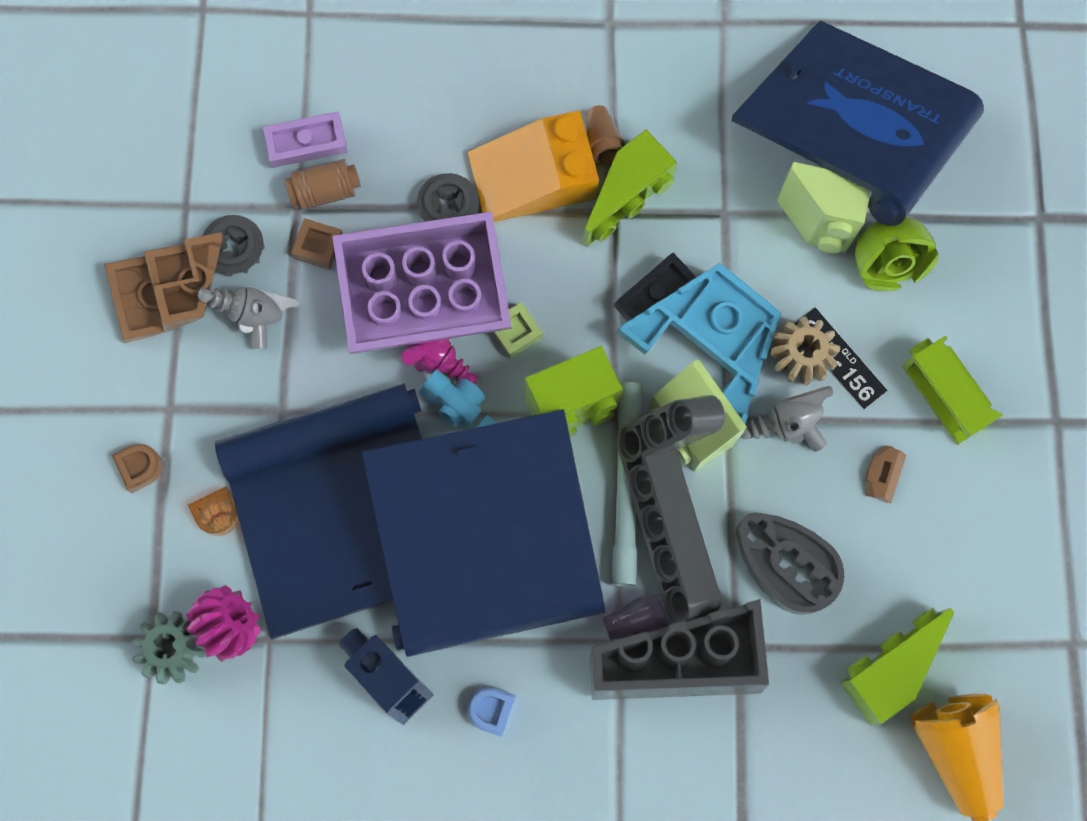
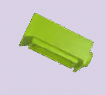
(949, 389)

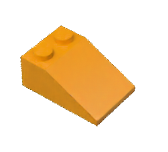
(535, 168)

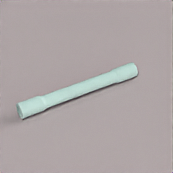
(625, 551)

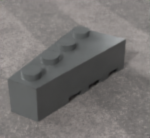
(688, 658)

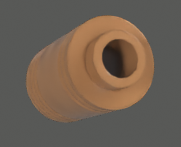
(322, 184)

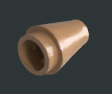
(602, 135)

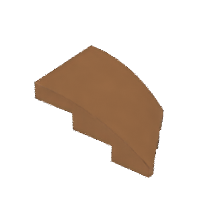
(163, 286)

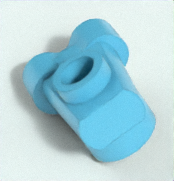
(457, 402)

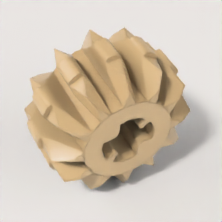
(814, 340)

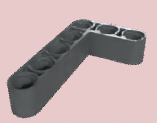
(665, 505)

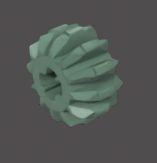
(155, 652)

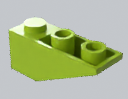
(634, 176)
(896, 675)

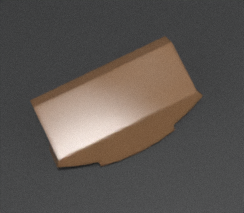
(884, 473)

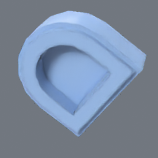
(490, 710)

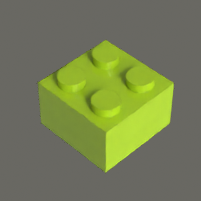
(580, 386)

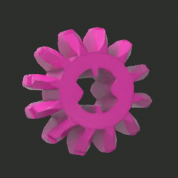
(223, 623)

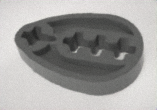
(808, 550)

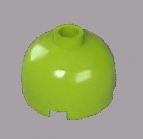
(895, 254)

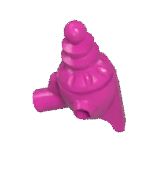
(439, 356)

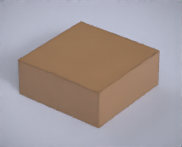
(315, 244)

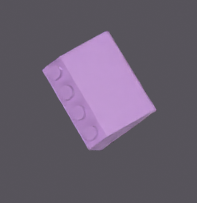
(421, 282)

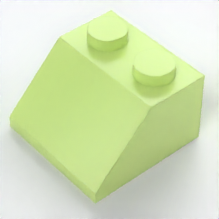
(823, 206)
(697, 382)

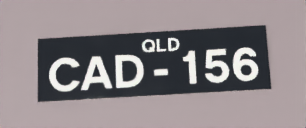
(850, 368)

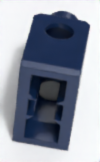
(392, 684)

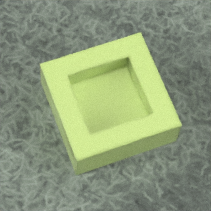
(523, 332)

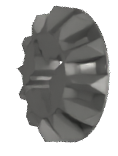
(447, 187)
(241, 230)

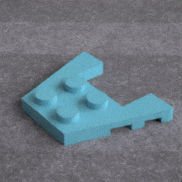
(722, 320)

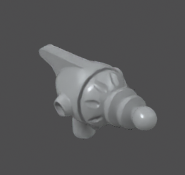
(250, 309)
(794, 419)

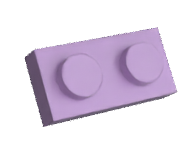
(305, 139)

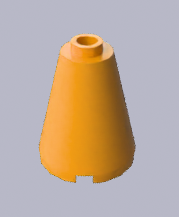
(966, 751)

